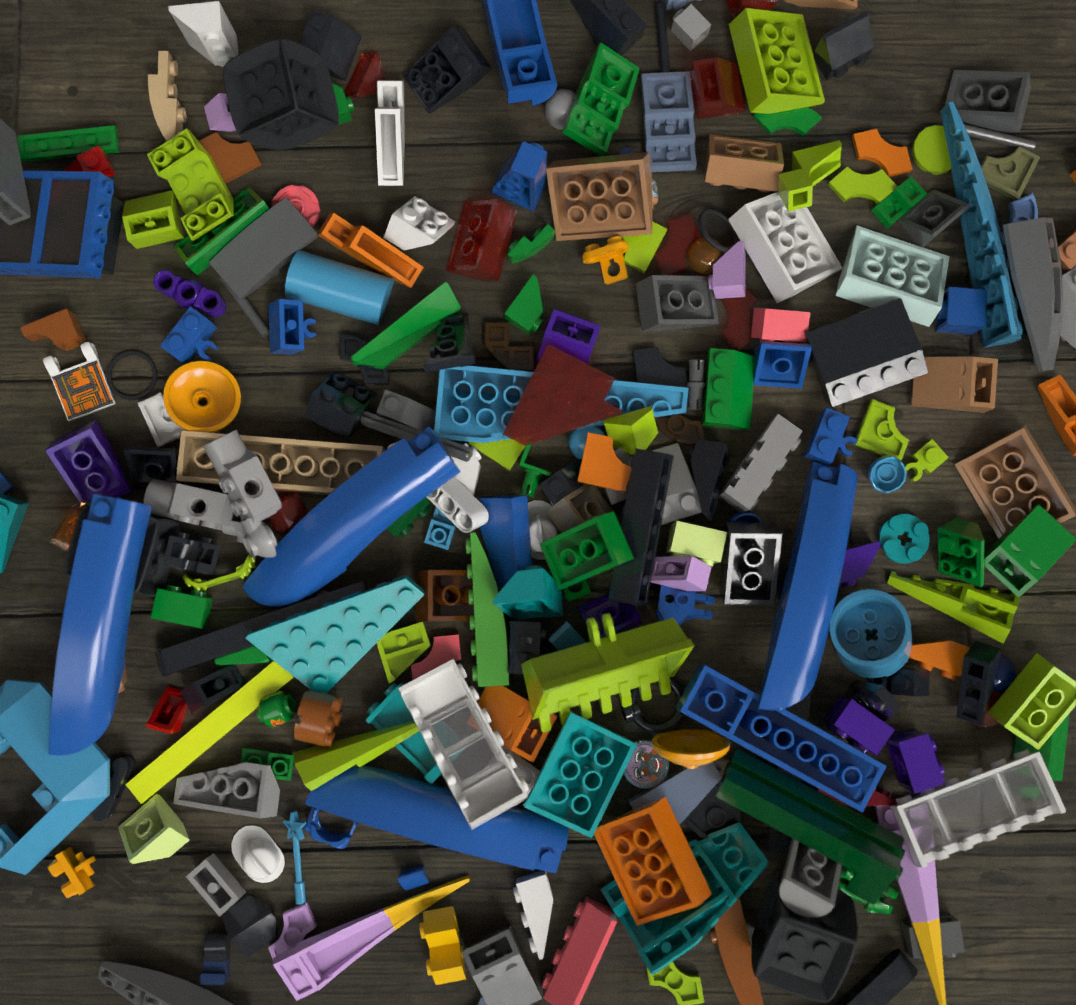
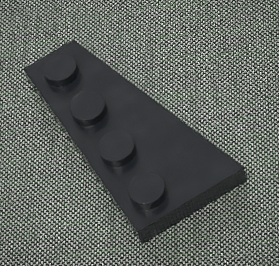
(875, 699)

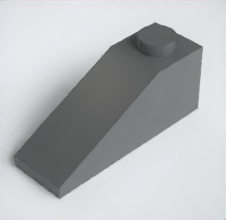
(406, 411)

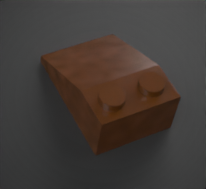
(445, 595)

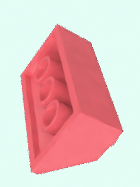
(580, 953)

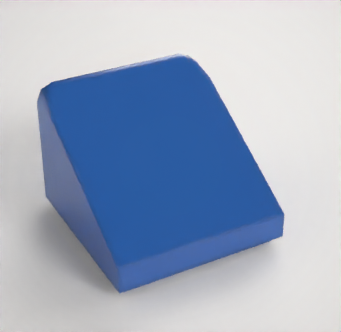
(413, 877)

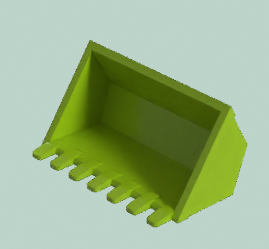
(605, 669)

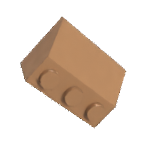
(743, 163)

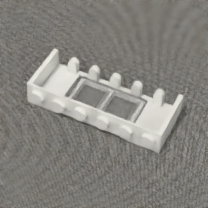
(464, 743)

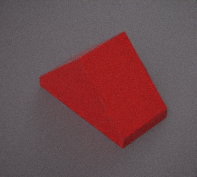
(169, 712)

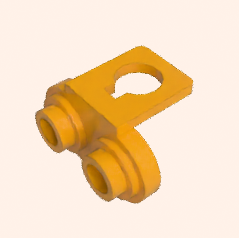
(613, 250)

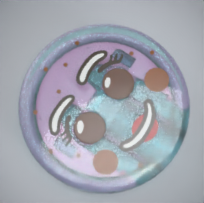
(645, 766)

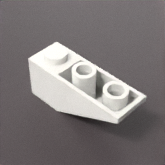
(537, 901)

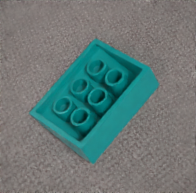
(580, 774)

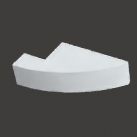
(390, 132)

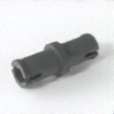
(695, 384)

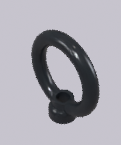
(633, 713)

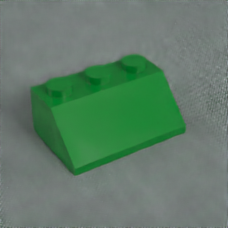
(728, 389)

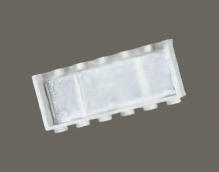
(977, 807)

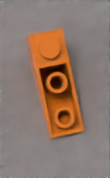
(941, 655)

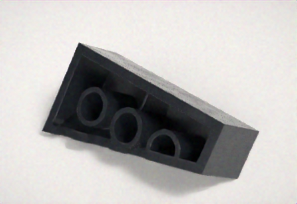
(611, 23)

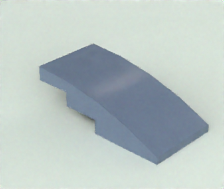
(668, 121)

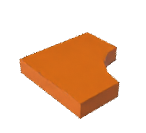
(601, 466)

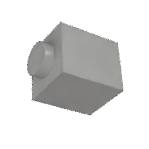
(690, 27)

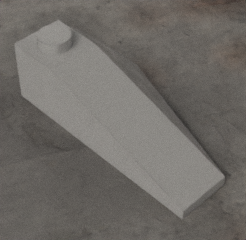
(237, 789)

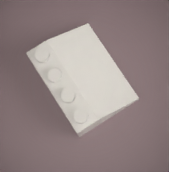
(784, 246)

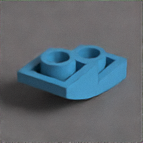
(440, 531)

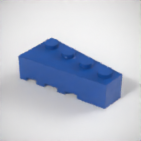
(523, 176)

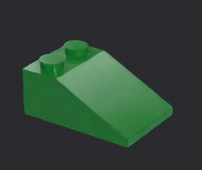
(586, 550)

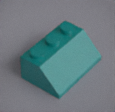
(530, 596)

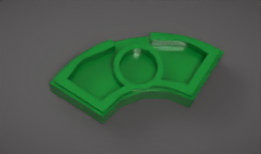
(798, 120)

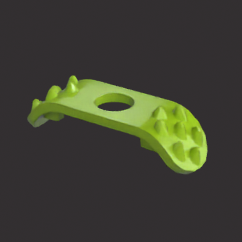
(241, 571)

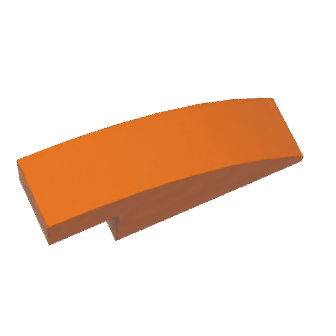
(370, 250)

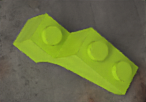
(808, 169)

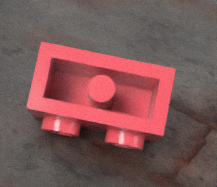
(780, 325)

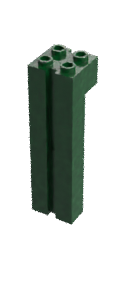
(816, 822)

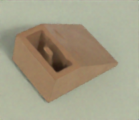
(957, 384)

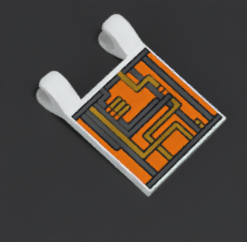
(81, 387)

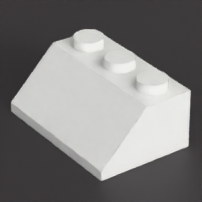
(207, 30)

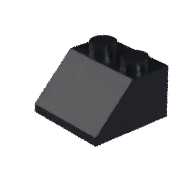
(332, 41)
(844, 47)

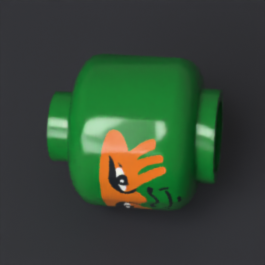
(276, 709)

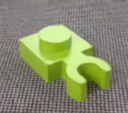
(927, 459)

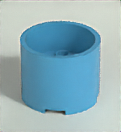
(871, 614)

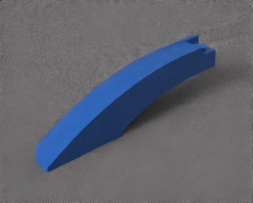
(433, 816)

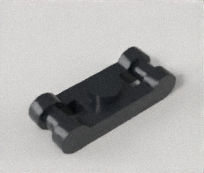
(123, 769)

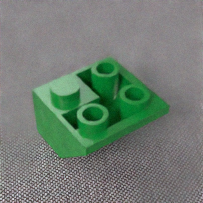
(961, 551)

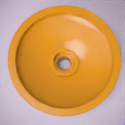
(202, 382)
(691, 746)

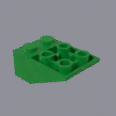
(1028, 550)

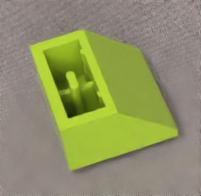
(152, 220)

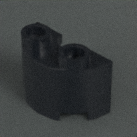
(190, 554)

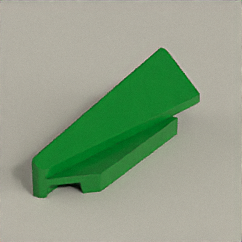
(408, 329)

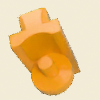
(77, 870)

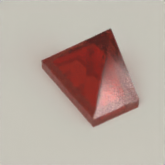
(365, 76)

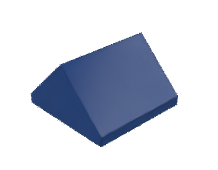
(781, 364)

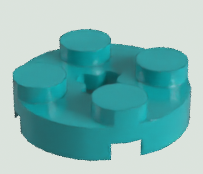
(916, 532)

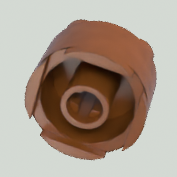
(317, 718)

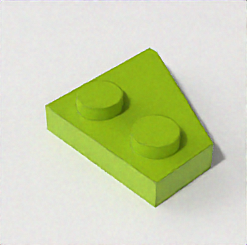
(402, 648)

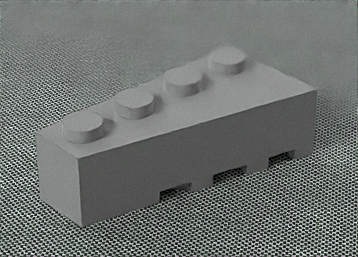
(760, 464)

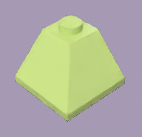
(152, 832)

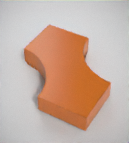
(873, 148)

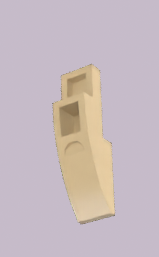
(163, 97)

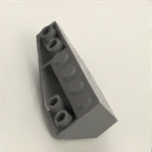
(1038, 284)
(153, 987)

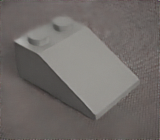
(682, 495)

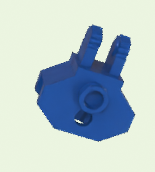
(682, 605)

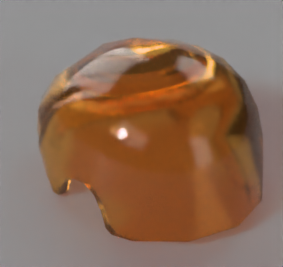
(703, 256)

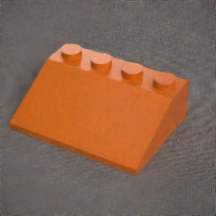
(652, 862)

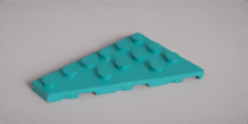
(331, 639)

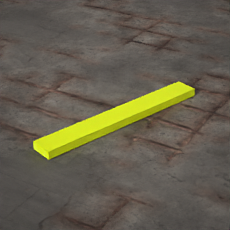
(207, 732)

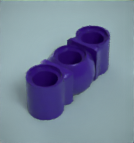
(181, 286)

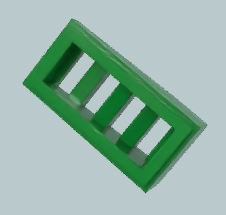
(244, 656)

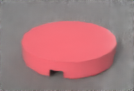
(303, 200)

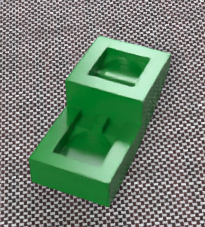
(899, 202)

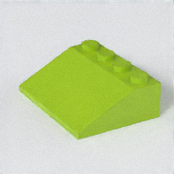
(775, 61)

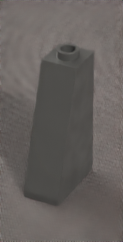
(13, 192)

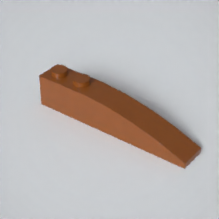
(735, 953)

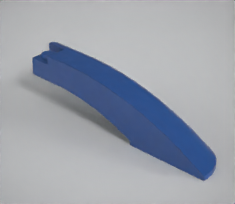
(520, 50)
(350, 520)
(809, 586)
(96, 623)

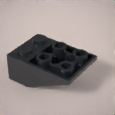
(447, 69)

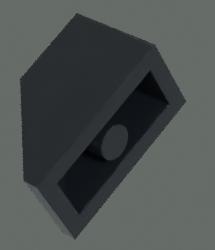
(562, 483)
(212, 688)

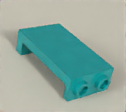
(395, 712)

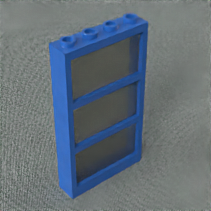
(65, 226)

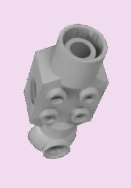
(238, 467)
(187, 504)

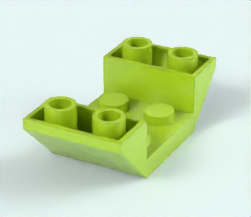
(194, 183)

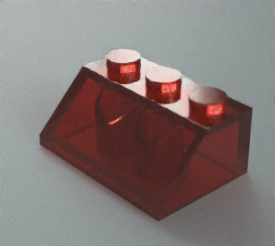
(482, 239)

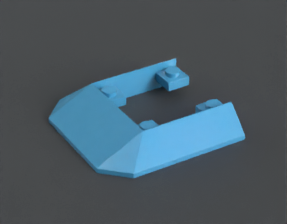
(71, 782)

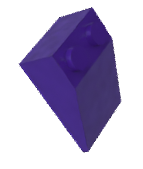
(88, 463)

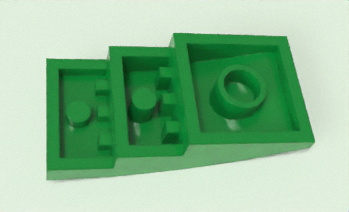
(601, 99)

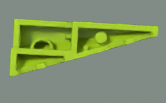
(977, 608)
(323, 763)

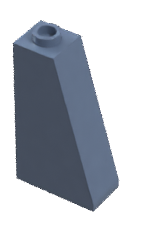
(682, 789)

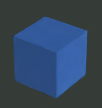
(962, 311)

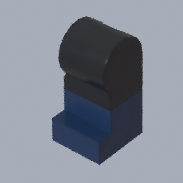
(216, 959)

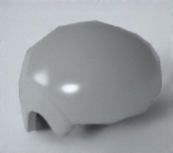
(558, 107)

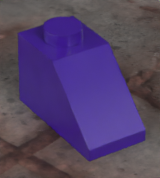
(857, 562)

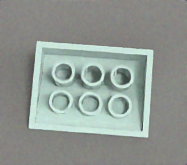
(889, 269)

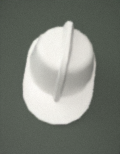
(540, 526)
(257, 854)

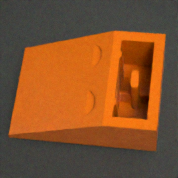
(513, 720)

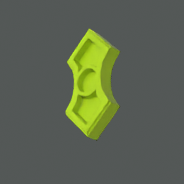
(871, 186)
(683, 986)

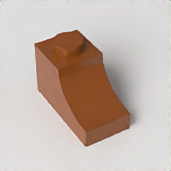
(59, 327)

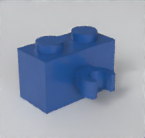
(287, 327)
(190, 337)
(828, 437)

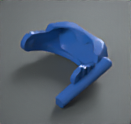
(320, 834)

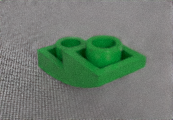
(524, 248)
(280, 762)

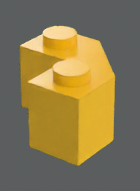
(446, 957)

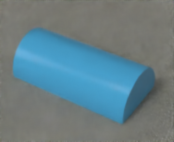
(338, 287)

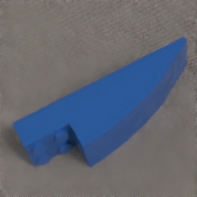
(781, 737)

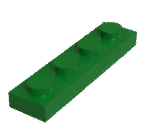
(67, 143)

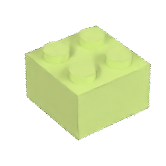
(696, 541)

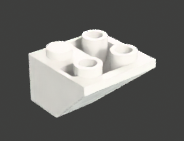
(417, 225)

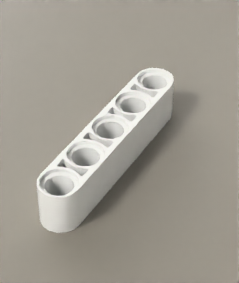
(458, 505)

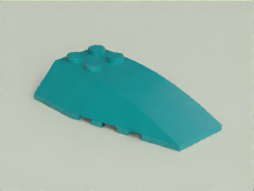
(729, 866)

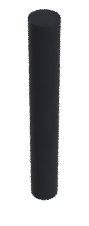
(662, 37)

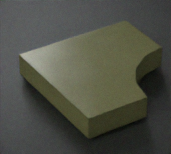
(1010, 173)

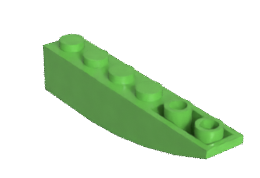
(486, 621)

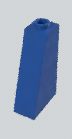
(507, 535)

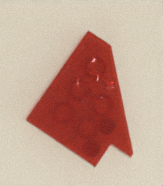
(560, 399)

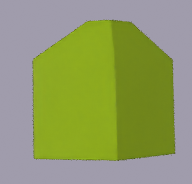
(632, 430)

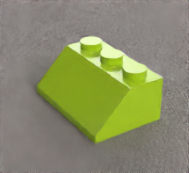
(1036, 701)

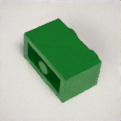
(181, 607)

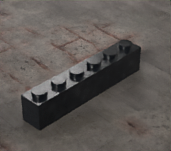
(641, 525)

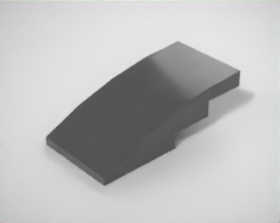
(263, 248)

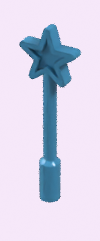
(295, 831)

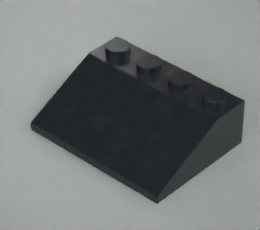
(866, 352)

